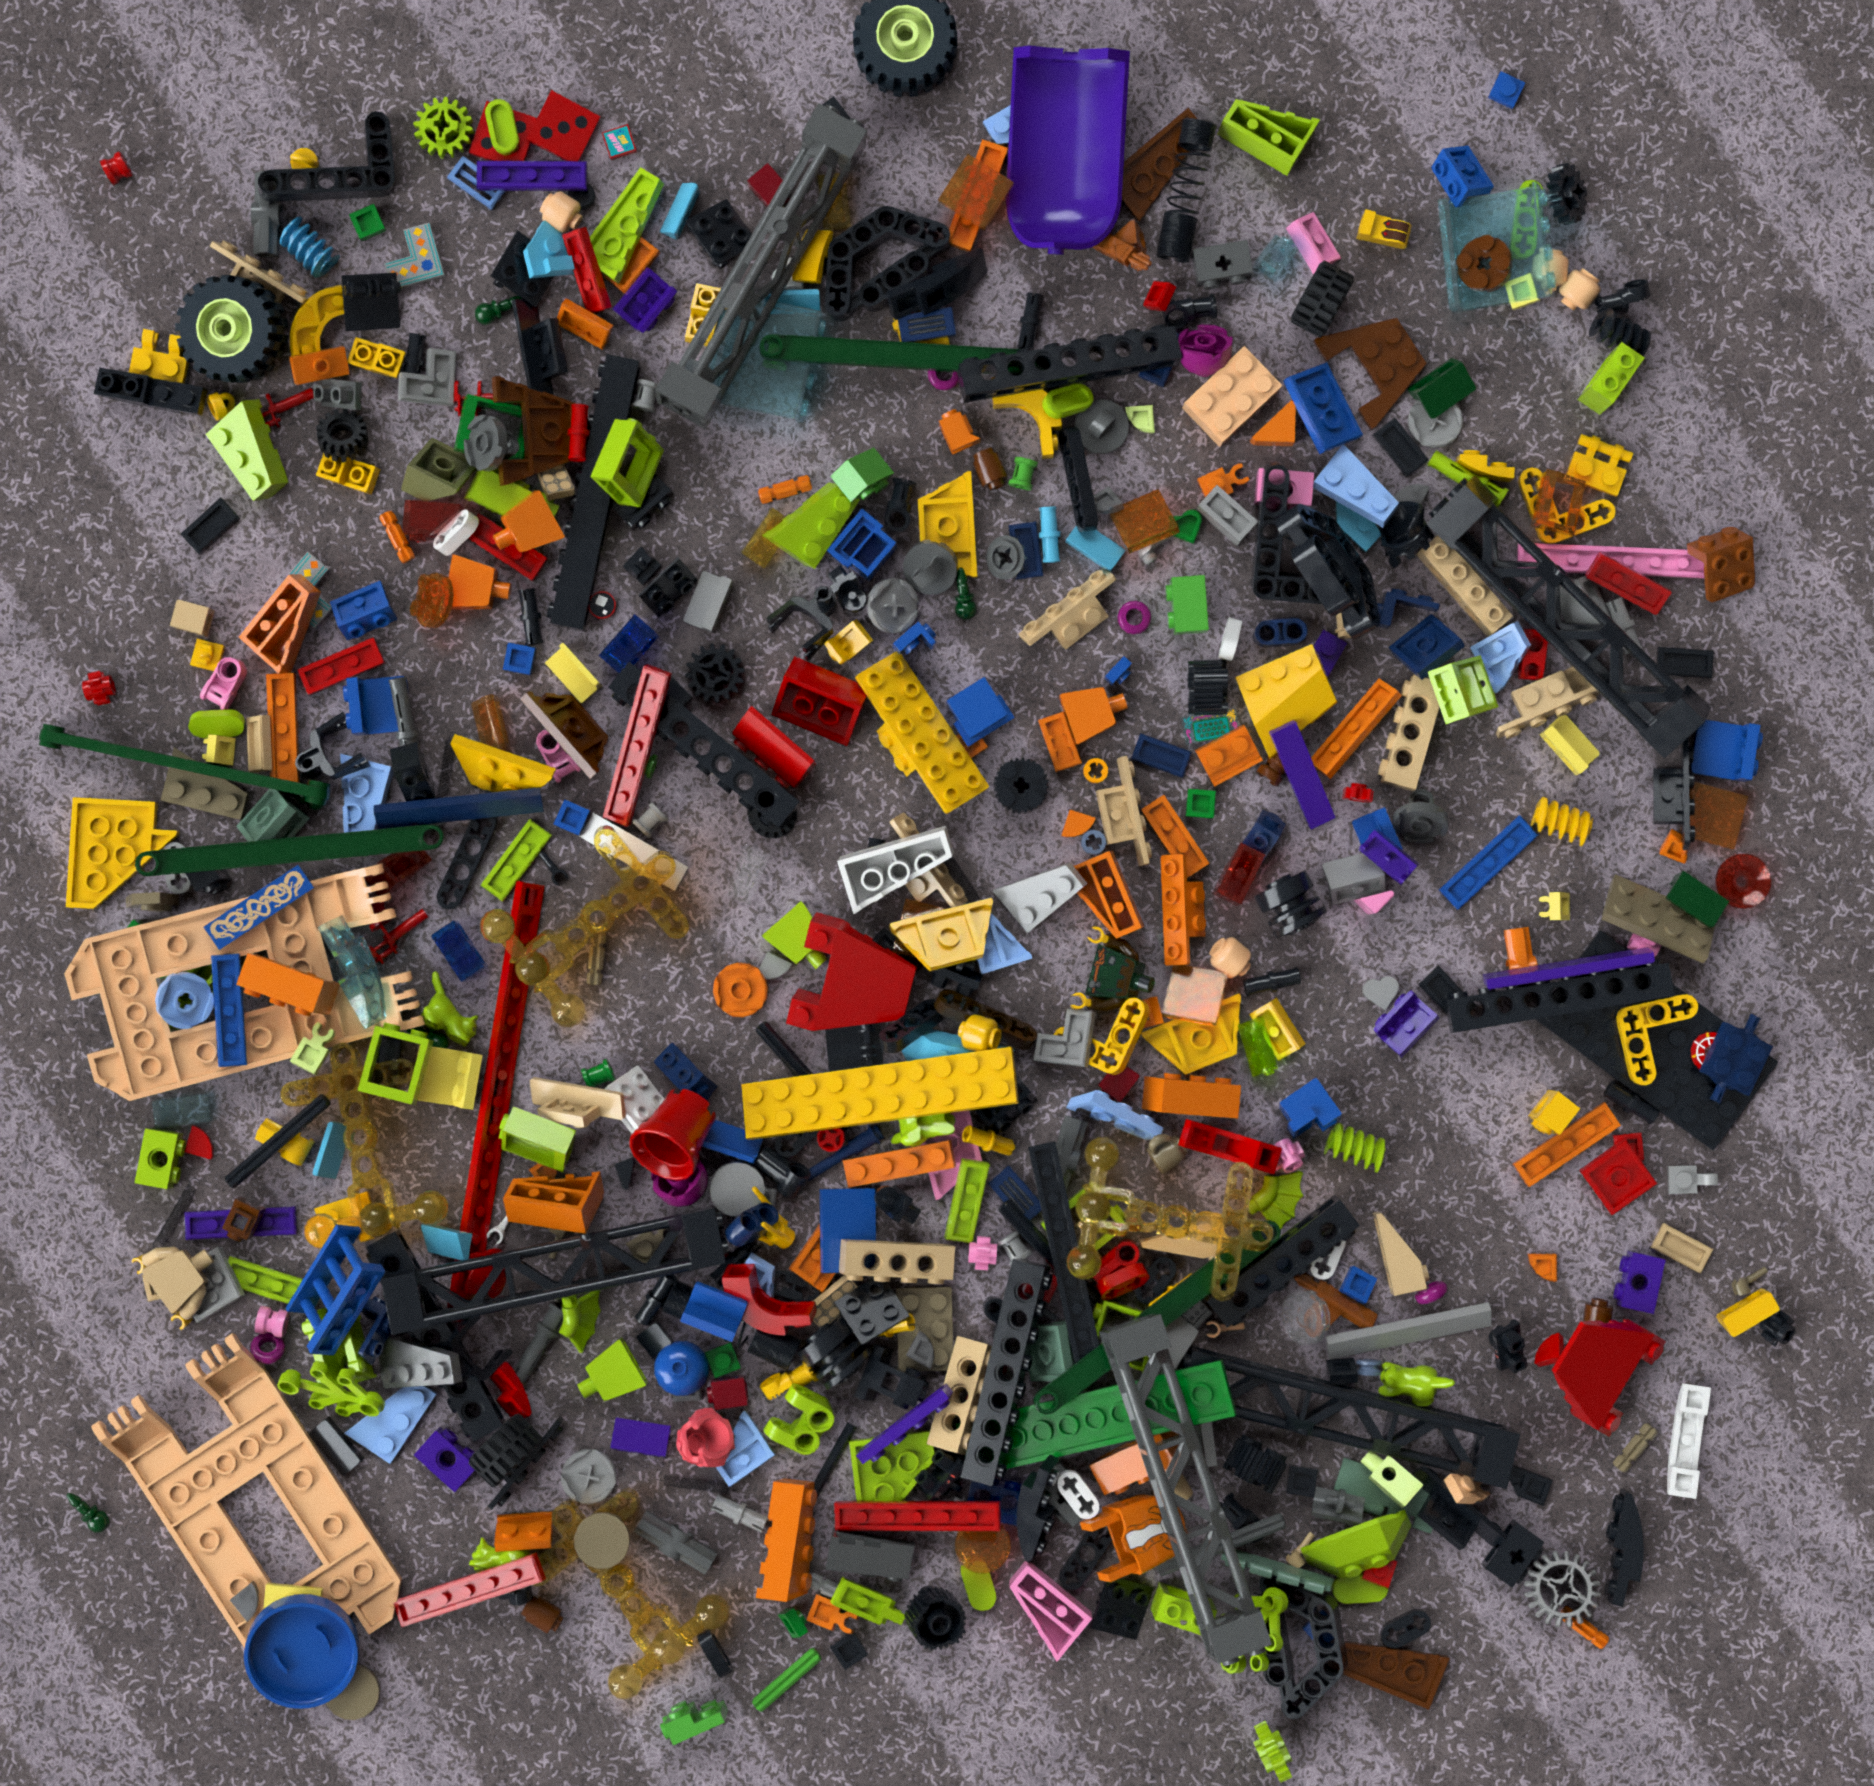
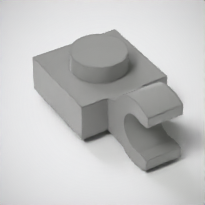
(1684, 1179)

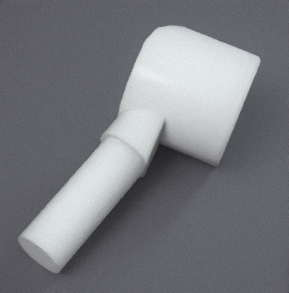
(500, 1229)

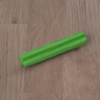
(786, 1679)

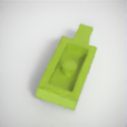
(865, 1602)

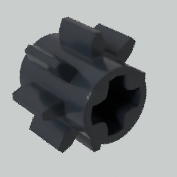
(1778, 1328)

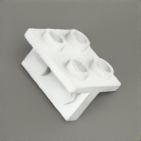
(640, 1097)

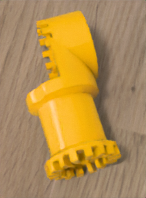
(780, 1382)

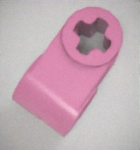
(224, 685)
(556, 758)

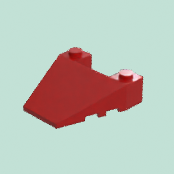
(860, 984)
(1599, 1365)

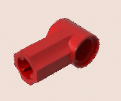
(1113, 1261)

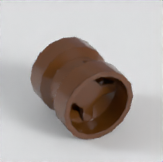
(1272, 770)

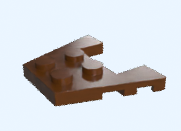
(1385, 355)
(544, 429)

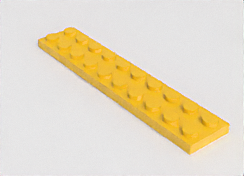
(880, 1093)

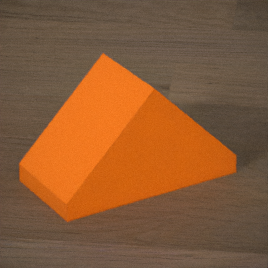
(1279, 430)

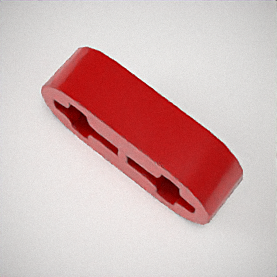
(1122, 1281)

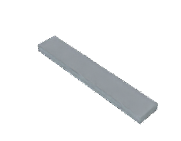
(1408, 1330)

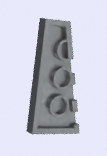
(417, 1365)

